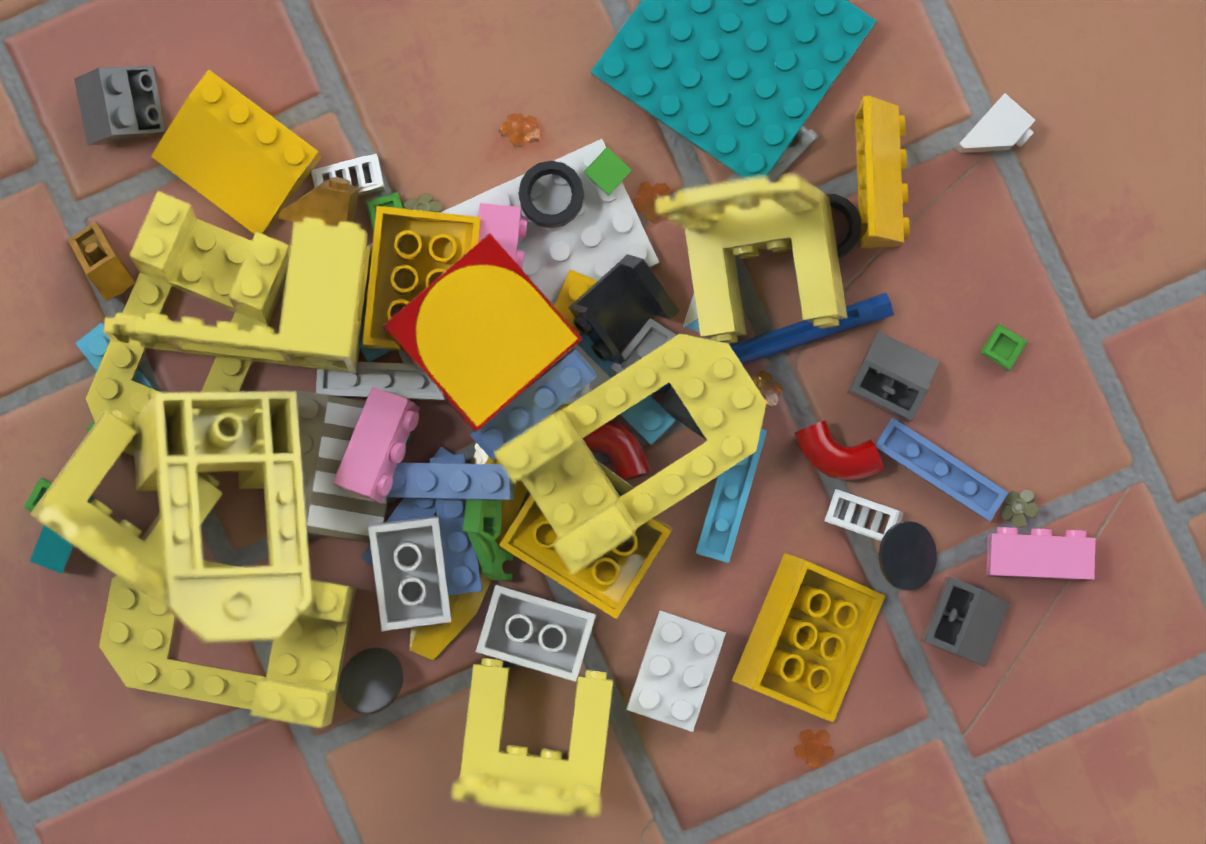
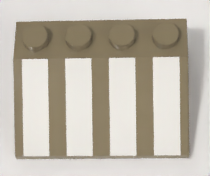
(324, 435)

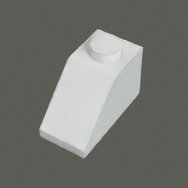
(999, 128)

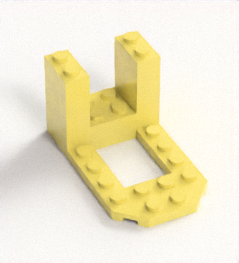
(749, 217)
(201, 261)
(319, 312)
(227, 433)
(571, 482)
(88, 524)
(301, 666)
(527, 779)

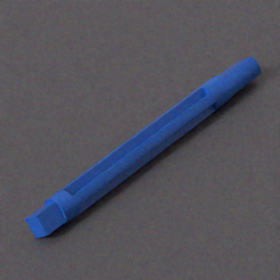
(804, 332)

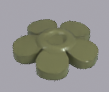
(424, 203)
(1020, 507)

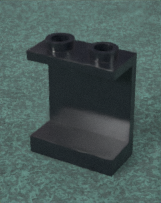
(620, 307)

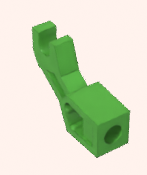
(483, 526)

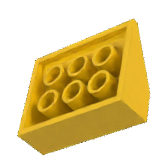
(235, 154)
(879, 173)
(407, 257)
(604, 581)
(808, 637)

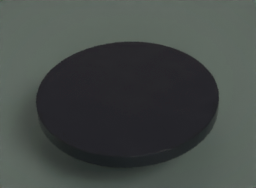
(907, 555)
(371, 680)

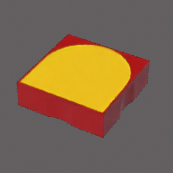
(482, 332)

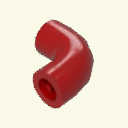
(621, 448)
(838, 460)

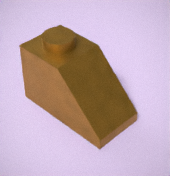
(330, 201)
(101, 261)

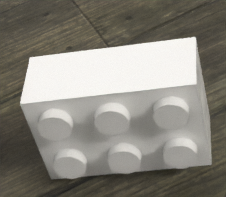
(409, 573)
(535, 633)
(675, 671)

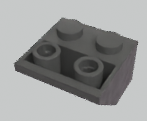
(119, 104)
(893, 377)
(965, 621)

